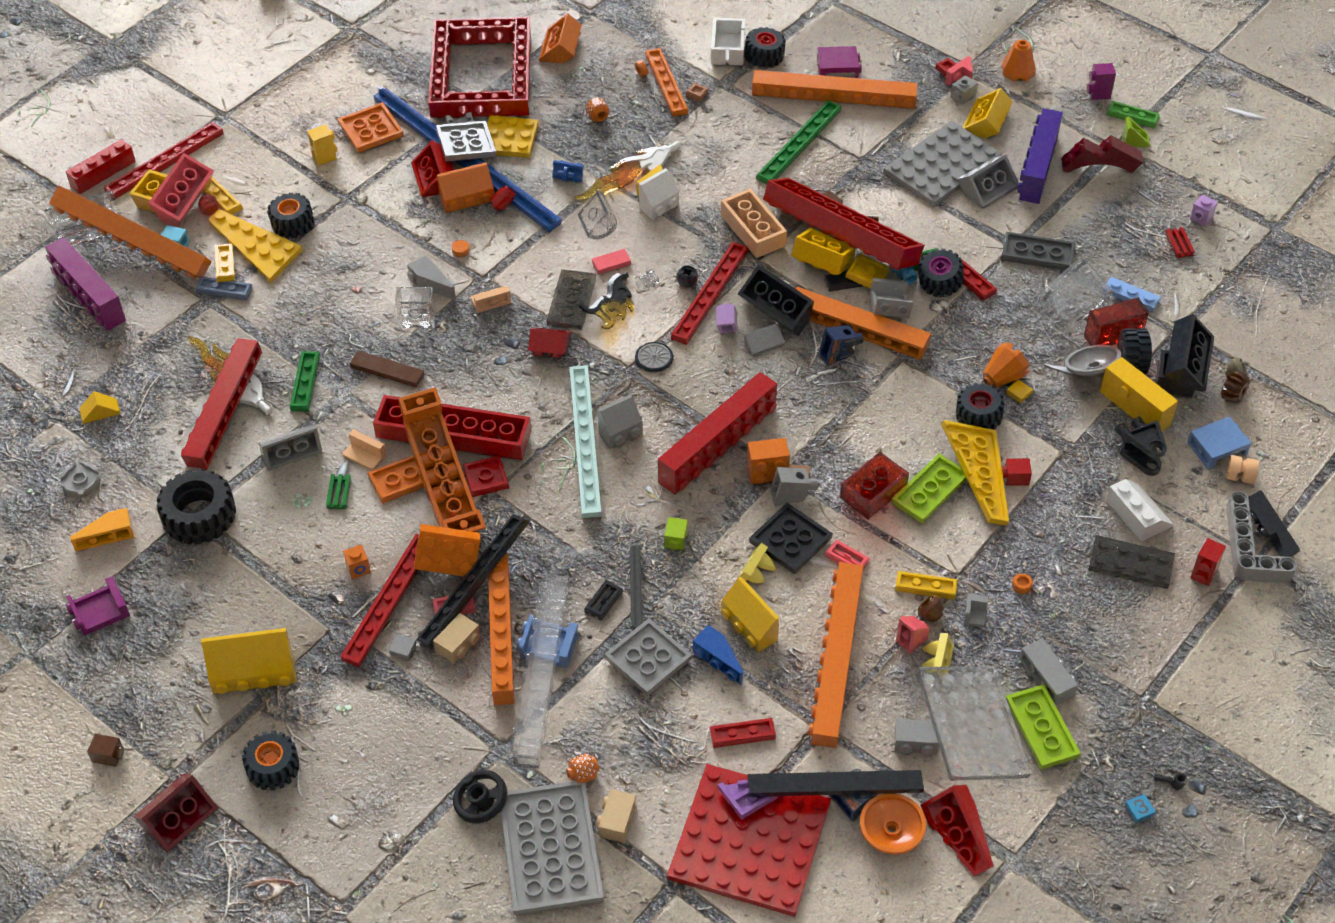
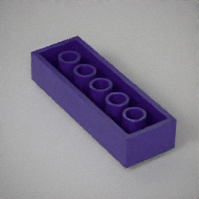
(1039, 155)

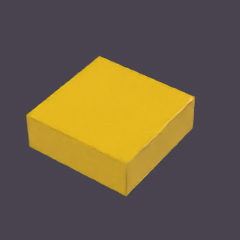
(1019, 391)

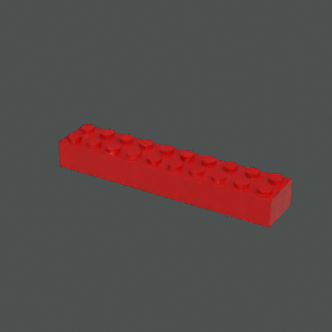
(843, 223)

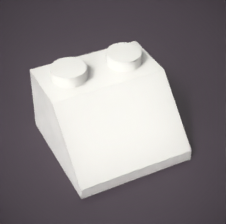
(658, 194)

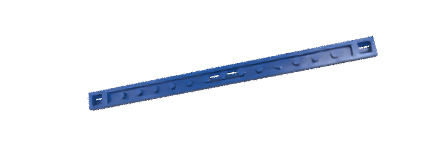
(427, 130)

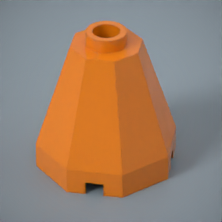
(1019, 62)
(1005, 366)

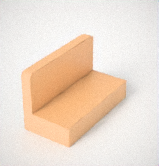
(491, 299)
(365, 450)

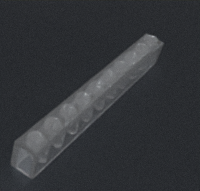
(540, 673)

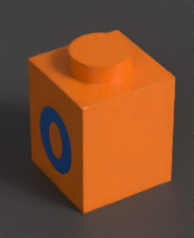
(356, 561)

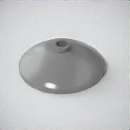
(1092, 360)

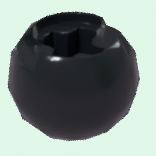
(687, 276)

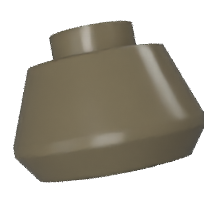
(1235, 364)

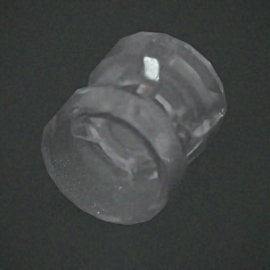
(647, 280)

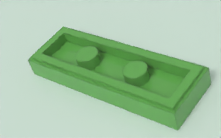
(1139, 115)

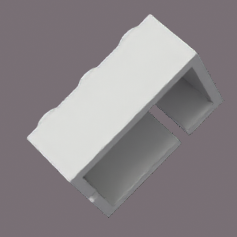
(728, 41)

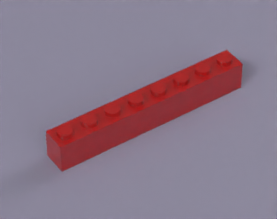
(221, 403)

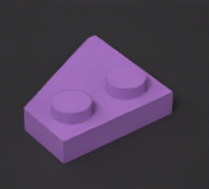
(738, 798)

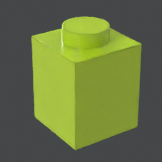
(675, 533)

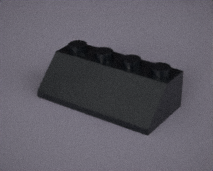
(777, 300)
(1189, 354)

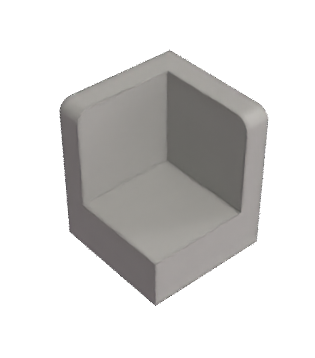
(975, 610)

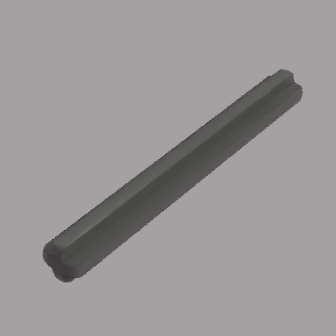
(635, 582)

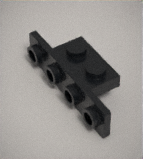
(1272, 525)

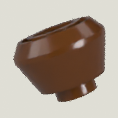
(931, 609)

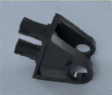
(1141, 443)

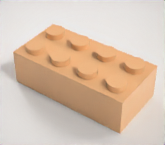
(753, 223)

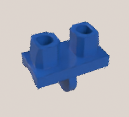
(567, 171)

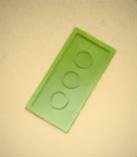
(929, 488)
(1042, 727)

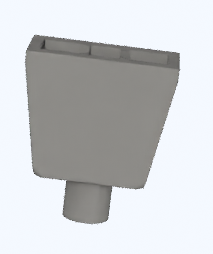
(791, 485)

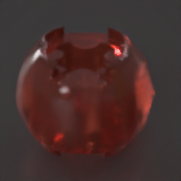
(208, 204)

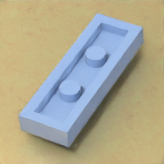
(1127, 291)

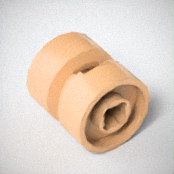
(1242, 469)

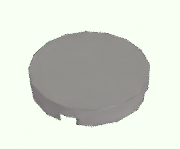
(80, 480)

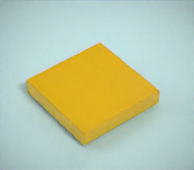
(865, 269)

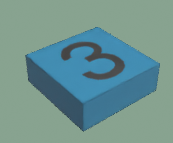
(1140, 808)

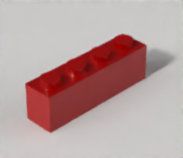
(100, 166)

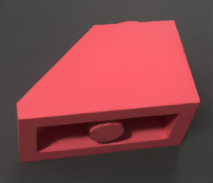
(911, 633)

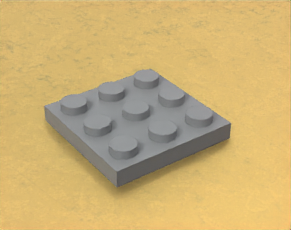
(465, 141)
(648, 656)

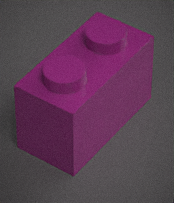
(1101, 81)

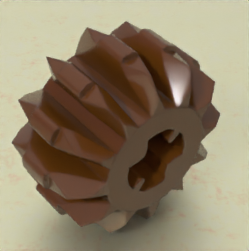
(1235, 387)

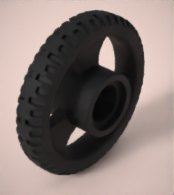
(476, 789)

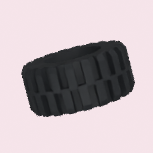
(199, 525)

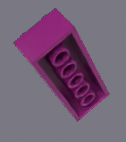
(85, 284)

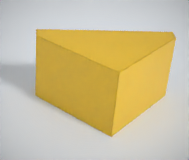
(98, 407)

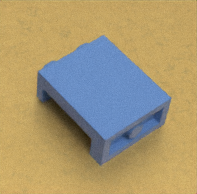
(1218, 441)
(567, 643)

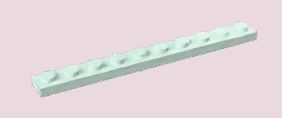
(585, 442)

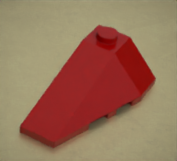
(958, 822)

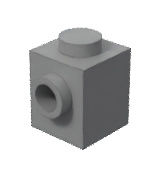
(964, 89)

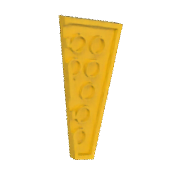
(258, 246)
(981, 463)

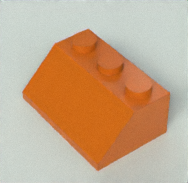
(560, 40)
(465, 187)

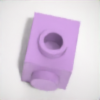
(1203, 210)
(727, 318)

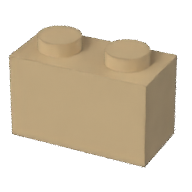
(457, 638)
(617, 815)

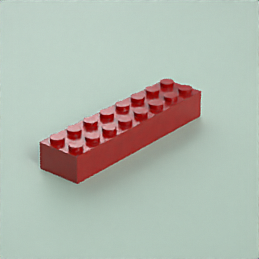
(468, 427)
(717, 433)

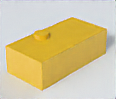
(1137, 394)

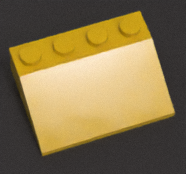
(249, 660)

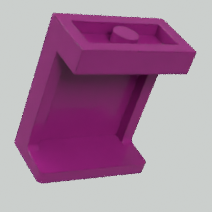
(838, 60)
(98, 608)

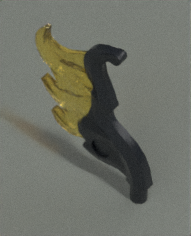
(613, 304)

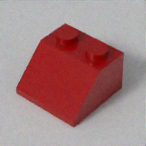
(549, 341)

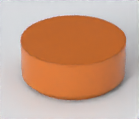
(641, 68)
(460, 248)
(1022, 583)

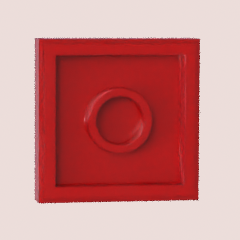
(485, 476)

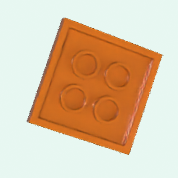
(370, 127)

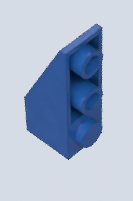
(717, 652)

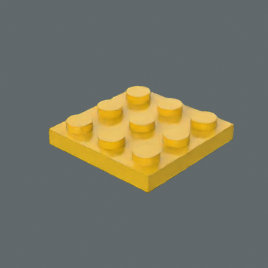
(513, 135)

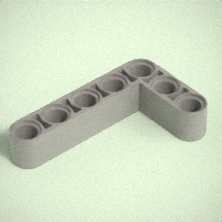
(1245, 563)

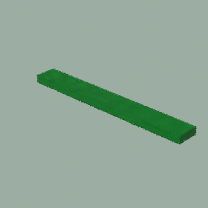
(799, 142)

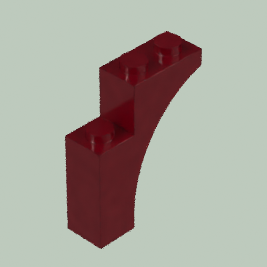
(1109, 152)

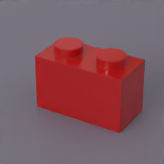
(1208, 561)

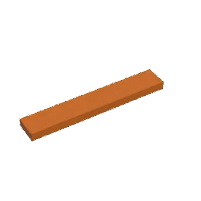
(666, 82)

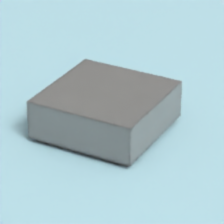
(402, 647)

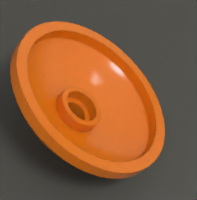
(894, 813)

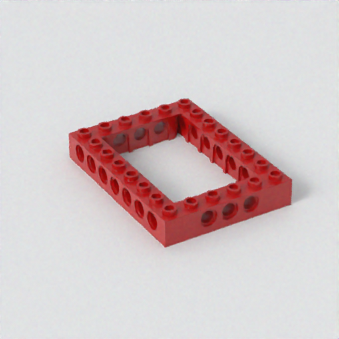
(477, 31)

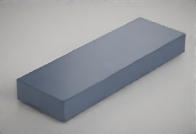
(225, 289)

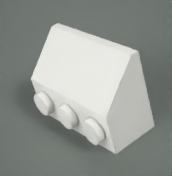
(1137, 509)

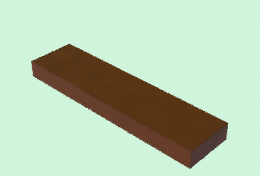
(387, 368)

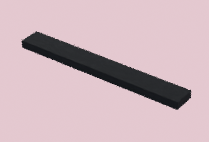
(473, 579)
(835, 783)

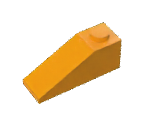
(107, 529)

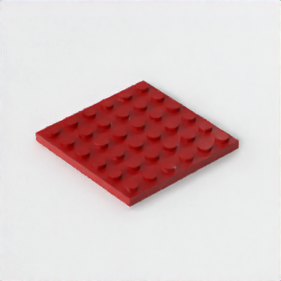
(753, 858)

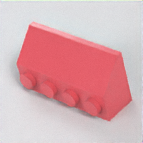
(180, 190)

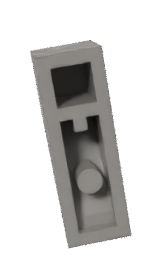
(426, 274)

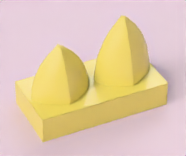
(760, 559)
(941, 649)

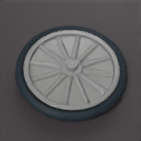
(654, 356)

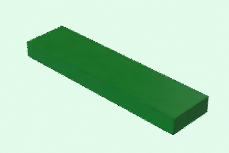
(304, 381)

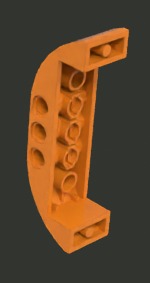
(438, 462)

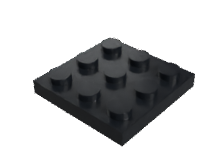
(791, 537)

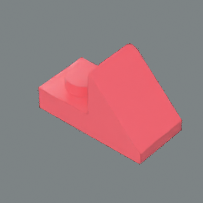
(959, 70)

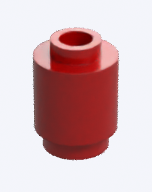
(502, 198)

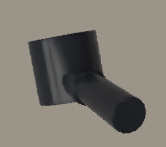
(1174, 781)

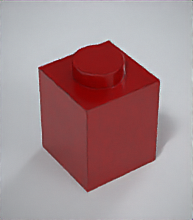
(1017, 472)

